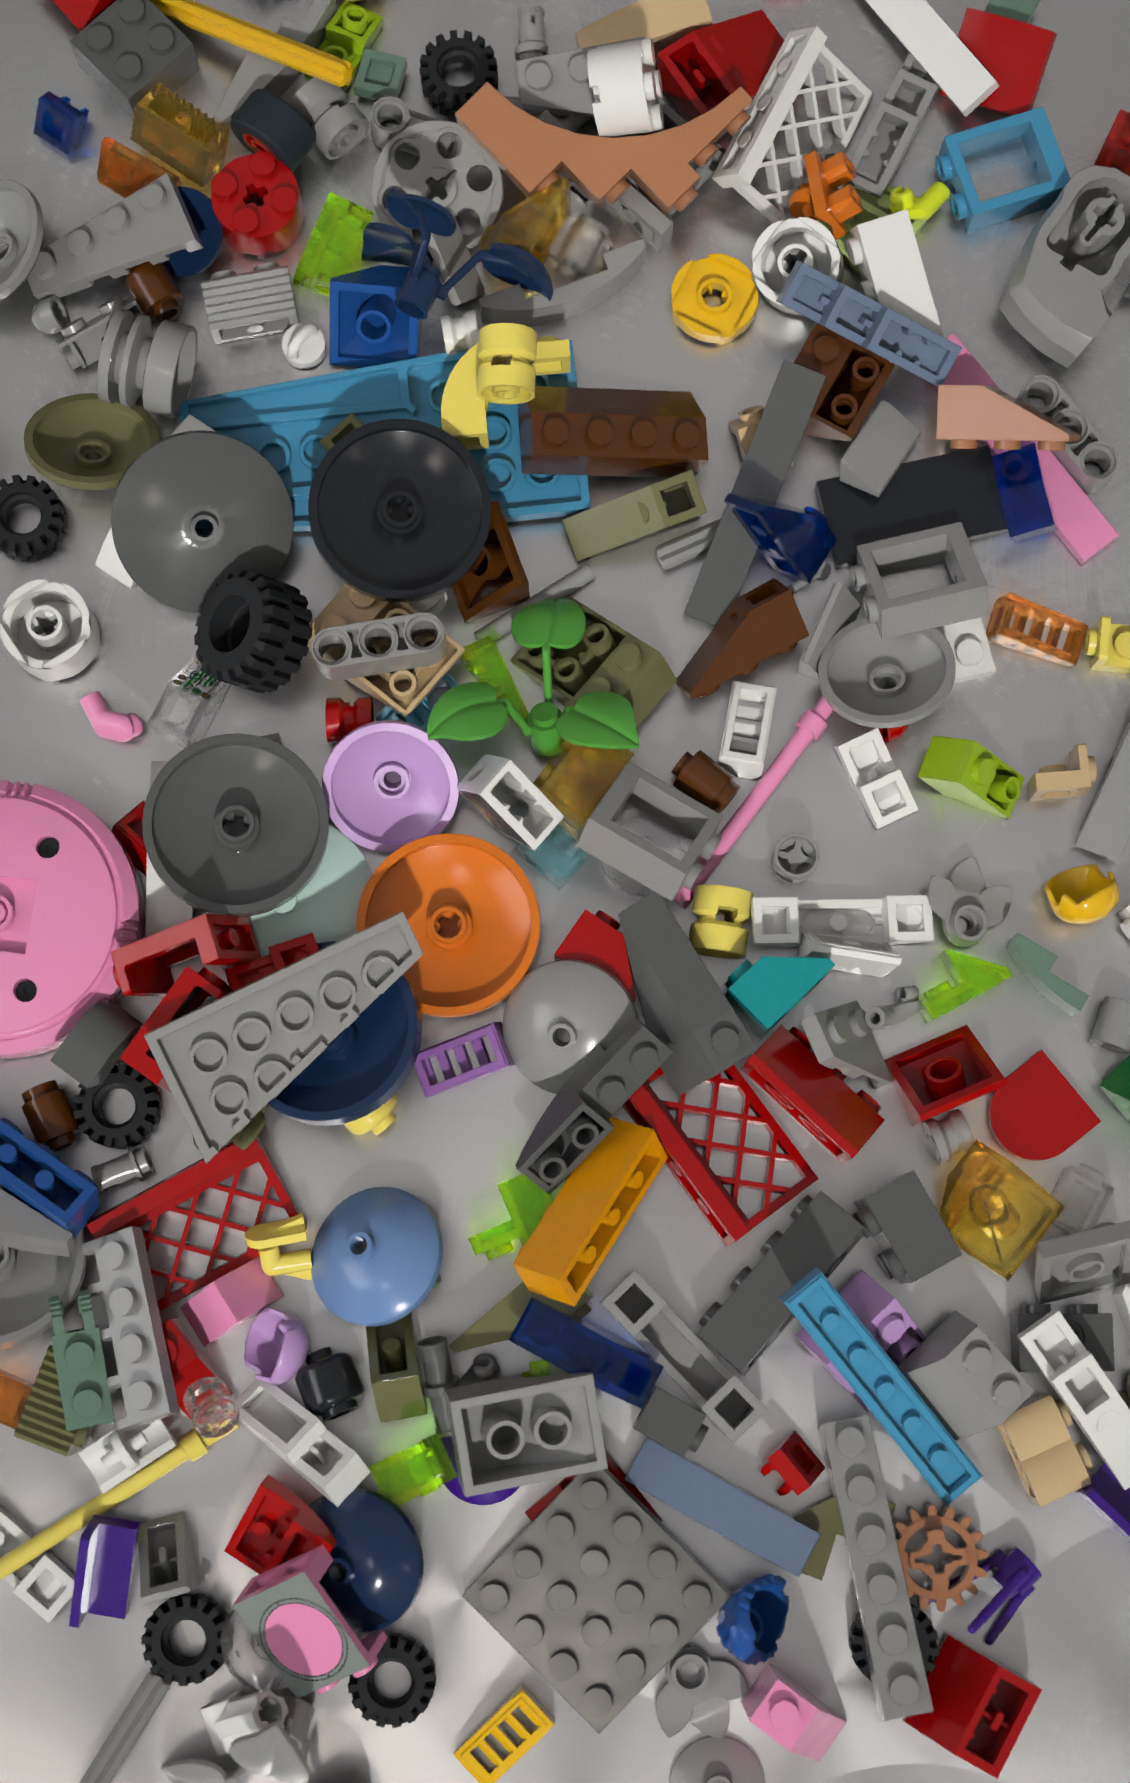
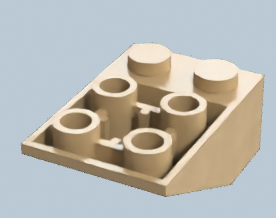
(398, 689)

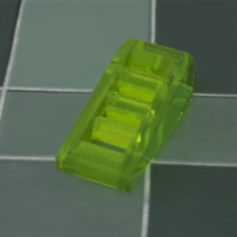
(487, 666)

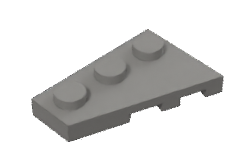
(558, 82)

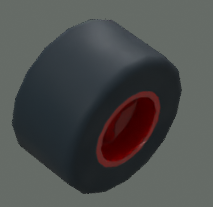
(273, 126)

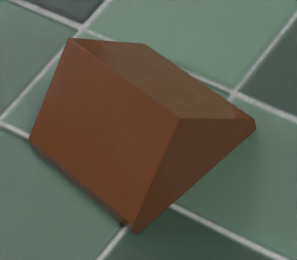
(497, 576)

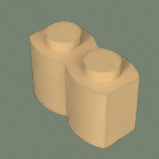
(1044, 1450)

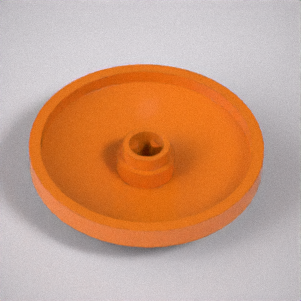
(468, 916)

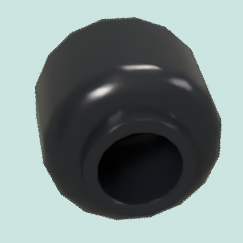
(329, 1384)

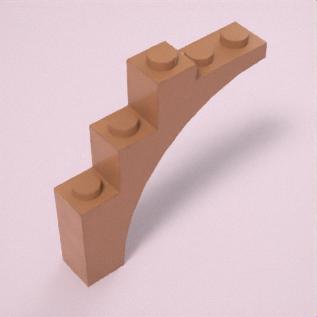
(600, 166)

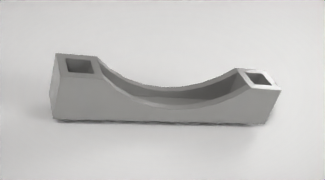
(876, 1569)

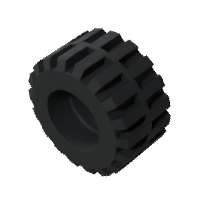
(253, 631)

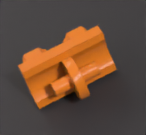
(821, 196)

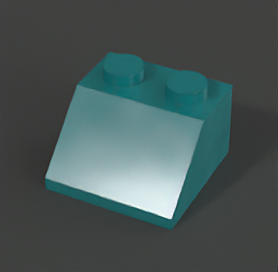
(772, 988)

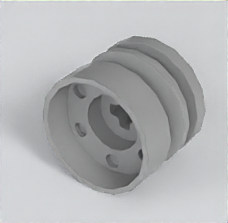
(138, 362)

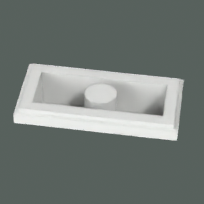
(850, 953)

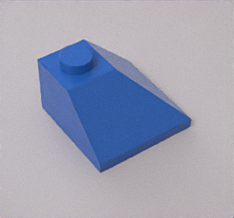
(367, 323)

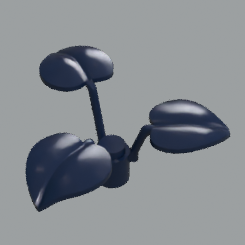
(422, 281)

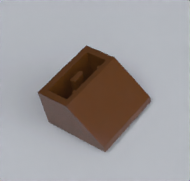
(850, 383)

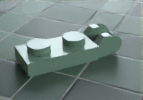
(80, 1367)

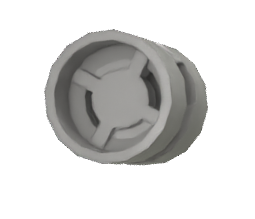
(336, 123)

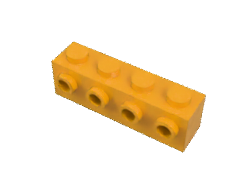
(590, 1213)

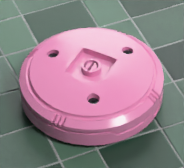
(62, 909)

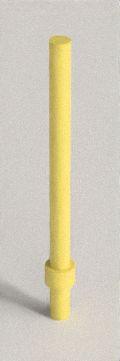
(191, 1447)

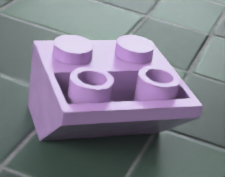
(881, 1317)

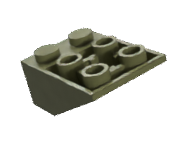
(603, 661)

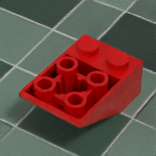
(716, 61)

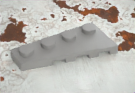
(125, 235)

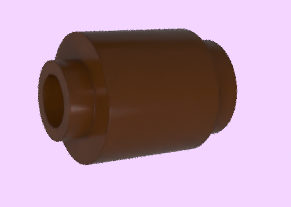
(155, 291)
(705, 781)
(50, 1116)

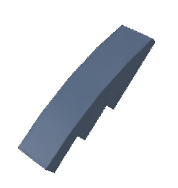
(868, 323)
(723, 1507)

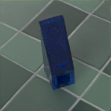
(580, 1348)

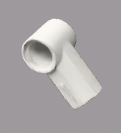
(241, 1715)

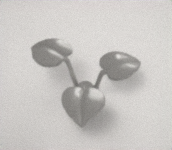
(270, 1751)

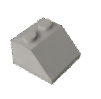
(965, 1378)

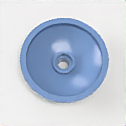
(393, 1270)

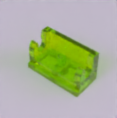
(332, 244)

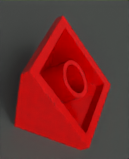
(943, 1074)

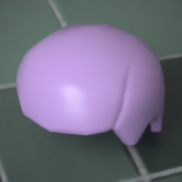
(276, 1346)

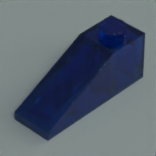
(787, 536)

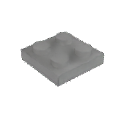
(1082, 1262)

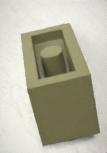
(396, 1370)

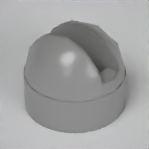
(577, 204)
(50, 315)

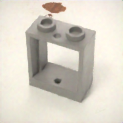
(924, 609)
(637, 856)

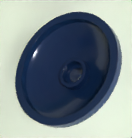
(379, 1556)

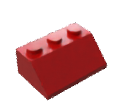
(814, 1093)

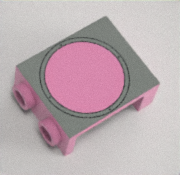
(303, 1627)

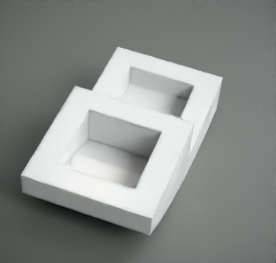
(875, 778)

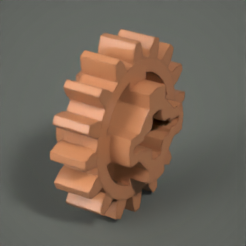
(938, 1579)

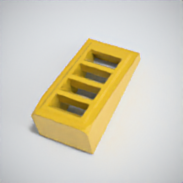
(535, 1712)

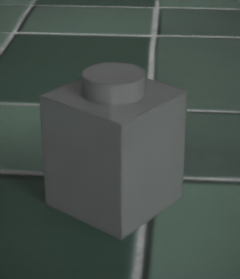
(671, 1422)

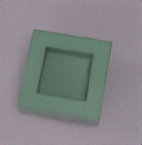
(379, 75)

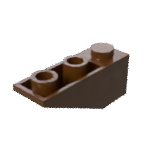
(749, 632)

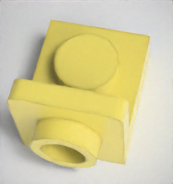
(1108, 646)

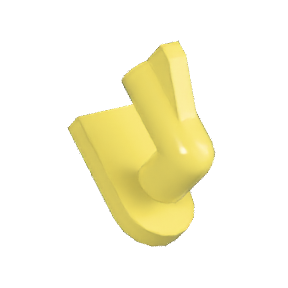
(270, 1235)

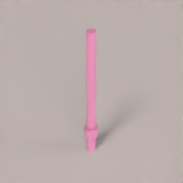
(810, 728)

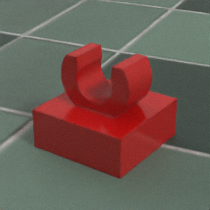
(795, 1464)

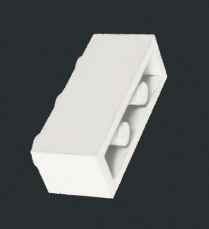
(893, 268)

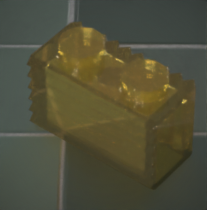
(180, 135)

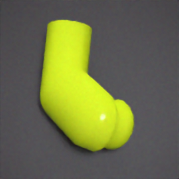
(919, 207)

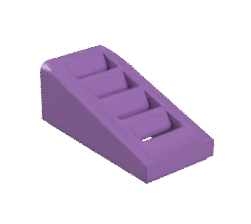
(427, 1075)

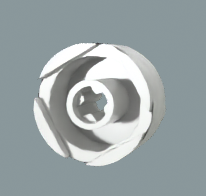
(625, 89)
(794, 241)
(24, 635)

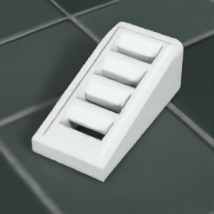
(741, 757)

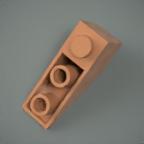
(989, 413)

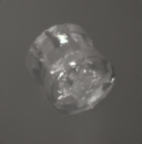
(211, 1407)

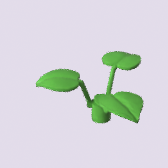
(597, 721)

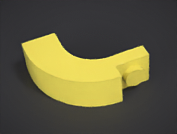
(466, 414)

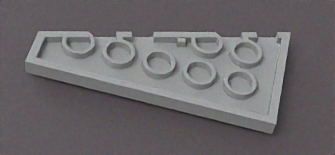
(257, 1039)

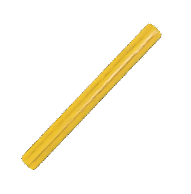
(258, 40)

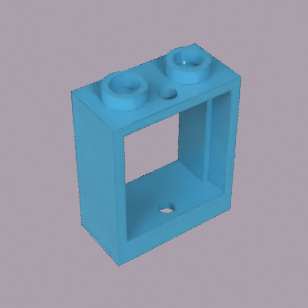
(1043, 155)

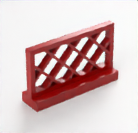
(694, 1171)
(179, 1188)

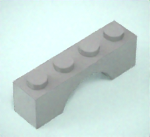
(684, 1356)

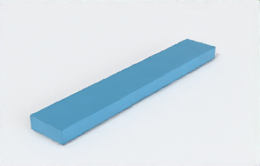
(880, 1385)

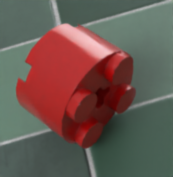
(251, 183)

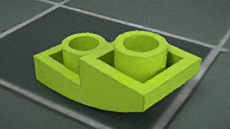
(349, 34)

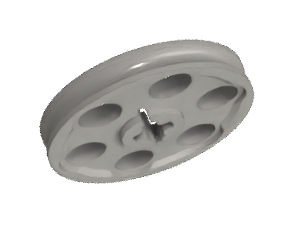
(434, 166)

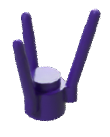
(1015, 1580)

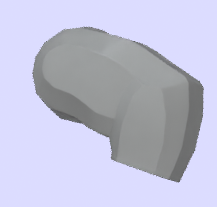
(1071, 264)

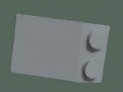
(524, 1431)

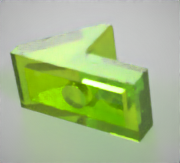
(971, 979)

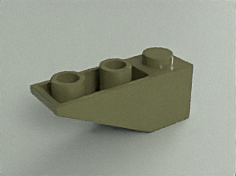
(635, 515)

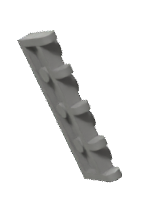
(133, 1327)

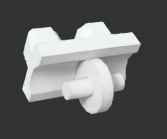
(126, 1452)

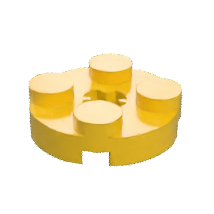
(721, 322)

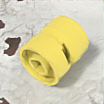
(507, 360)
(720, 938)

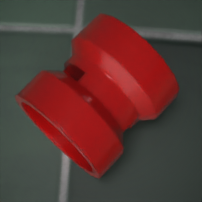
(343, 718)

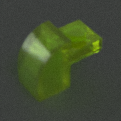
(525, 1206)
(413, 1470)

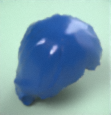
(754, 1619)

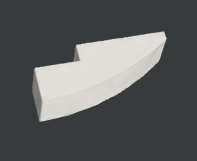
(301, 1441)

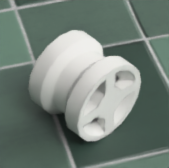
(459, 332)

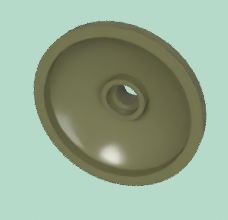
(87, 440)

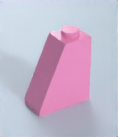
(791, 1714)

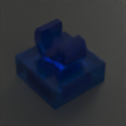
(59, 122)

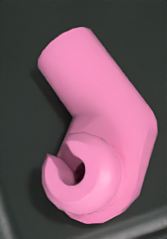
(110, 724)

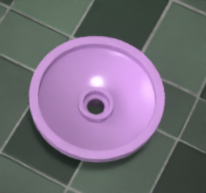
(382, 812)

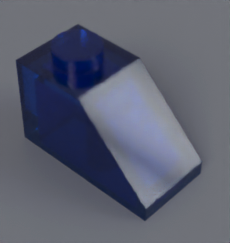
(1024, 493)

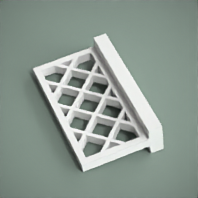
(775, 106)

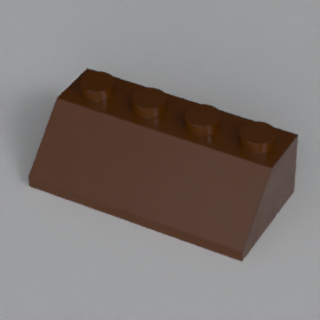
(612, 432)

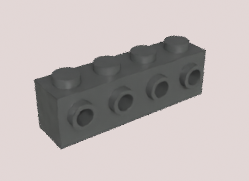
(754, 1312)

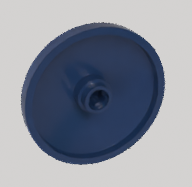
(361, 1064)

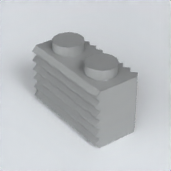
(249, 303)

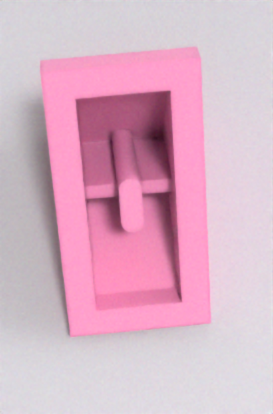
(230, 1301)

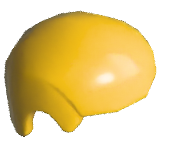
(1082, 894)

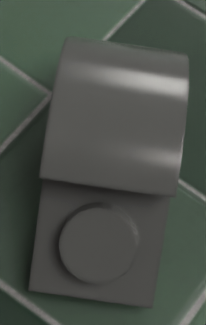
(96, 1043)

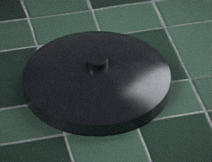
(399, 510)

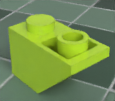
(971, 775)

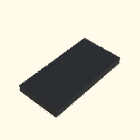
(916, 499)

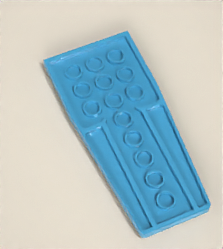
(294, 415)

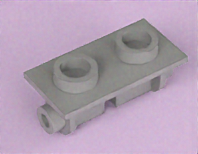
(85, 337)

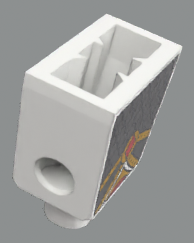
(500, 791)

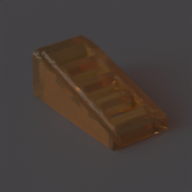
(1013, 638)

